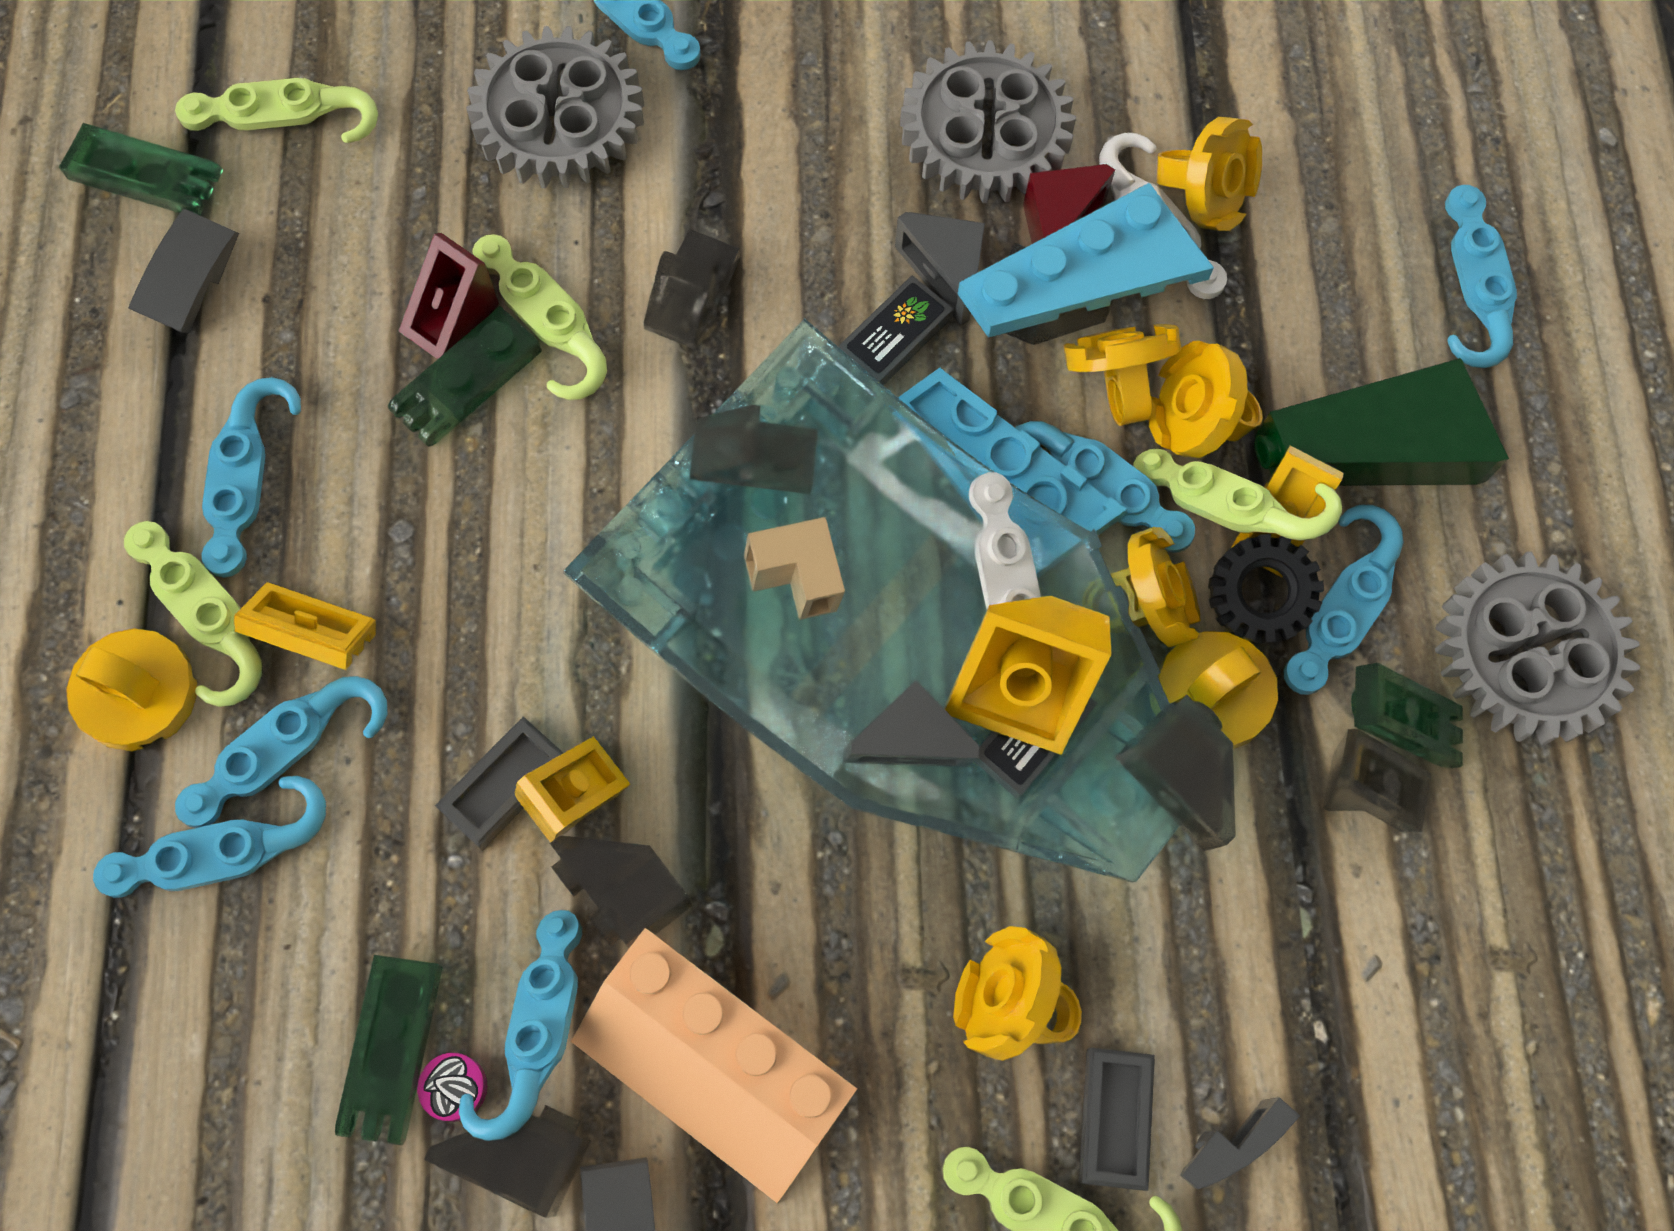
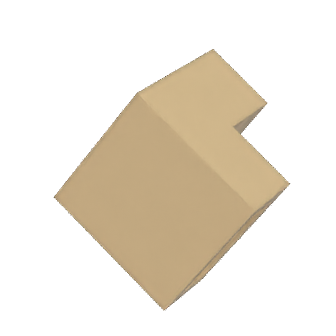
(800, 557)

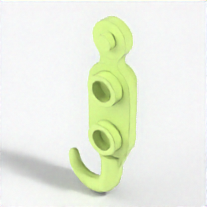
(277, 105)
(546, 311)
(1233, 499)
(198, 605)
(1031, 1202)

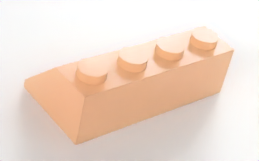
(712, 1064)

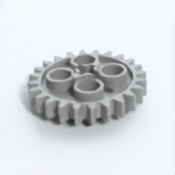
(522, 90)
(1035, 120)
(1557, 696)

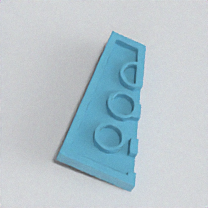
(1099, 258)
(1010, 452)

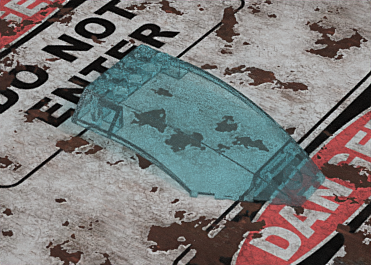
(908, 613)

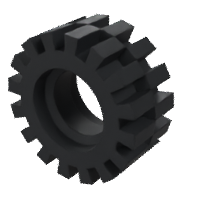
(1291, 563)

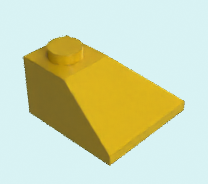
(1032, 670)

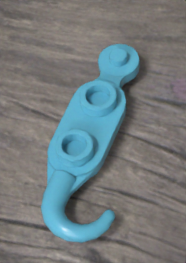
(653, 25)
(1483, 276)
(236, 476)
(1115, 478)
(1349, 604)
(275, 746)
(212, 851)
(536, 1027)

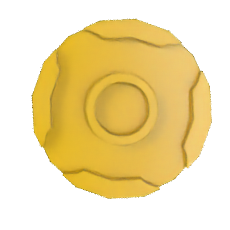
(1216, 172)
(1123, 359)
(1203, 401)
(1158, 589)
(1227, 678)
(131, 689)
(1014, 995)

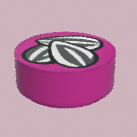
(445, 1082)

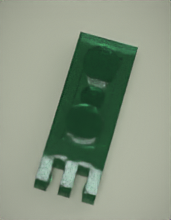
(139, 169)
(465, 376)
(1407, 715)
(389, 1048)

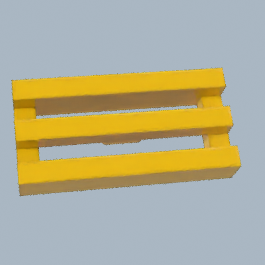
(305, 625)

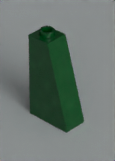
(1393, 431)

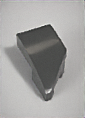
(1222, 1158)

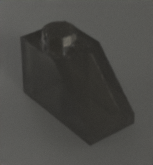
(1187, 770)
(526, 1167)

